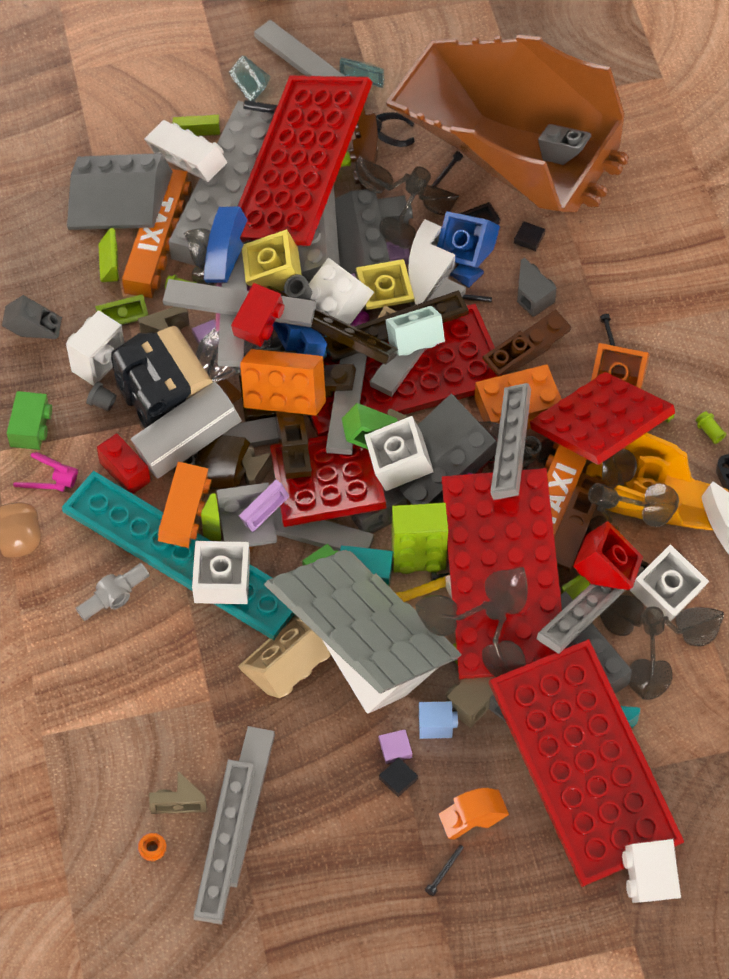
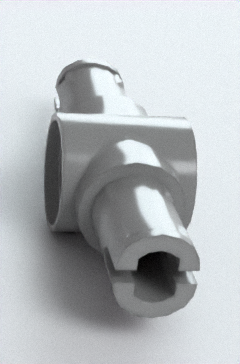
(112, 591)

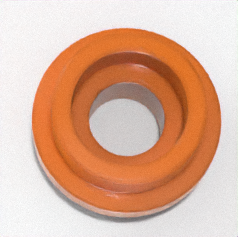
(152, 839)

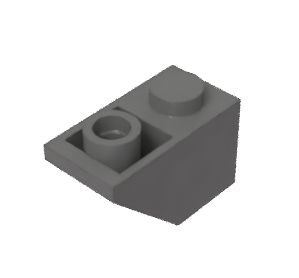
(561, 143)
(534, 289)
(31, 319)

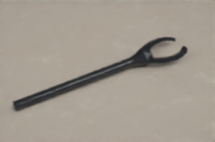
(268, 108)

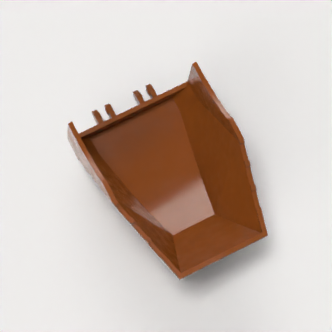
(498, 101)

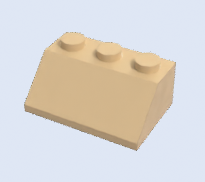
(286, 660)

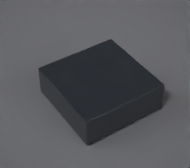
(529, 236)
(398, 777)

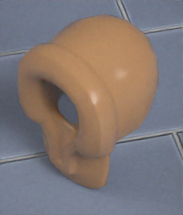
(19, 529)

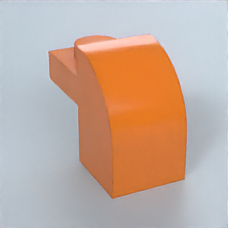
(474, 808)

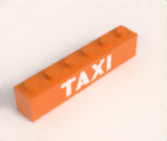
(152, 244)
(563, 476)

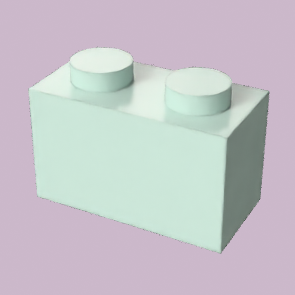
(415, 330)

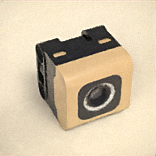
(158, 374)

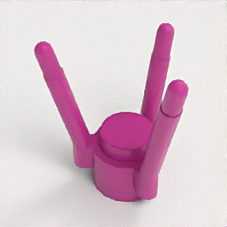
(63, 475)

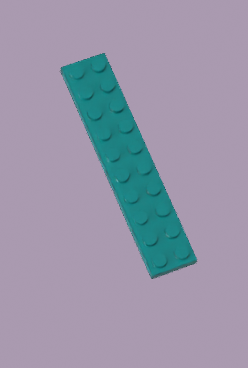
(135, 528)

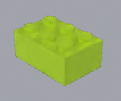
(419, 537)

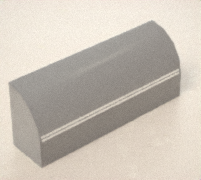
(186, 429)

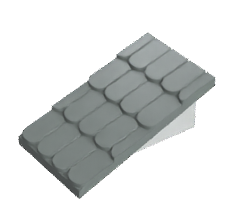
(364, 626)

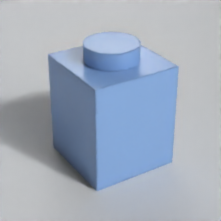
(437, 720)

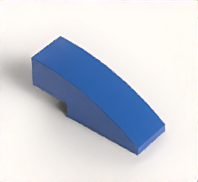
(224, 244)
(300, 339)

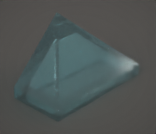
(358, 68)
(249, 78)

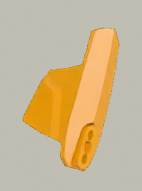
(665, 464)

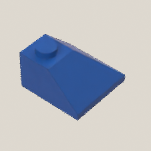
(468, 238)

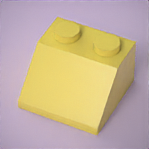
(271, 260)
(388, 282)

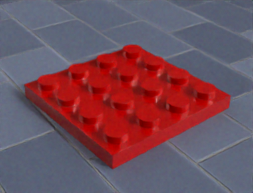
(602, 417)
(336, 489)

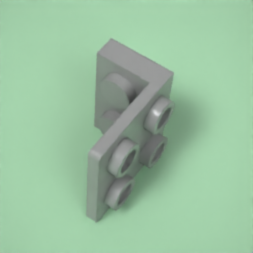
(231, 504)

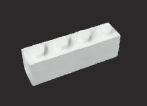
(187, 150)

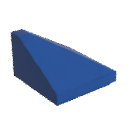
(466, 274)

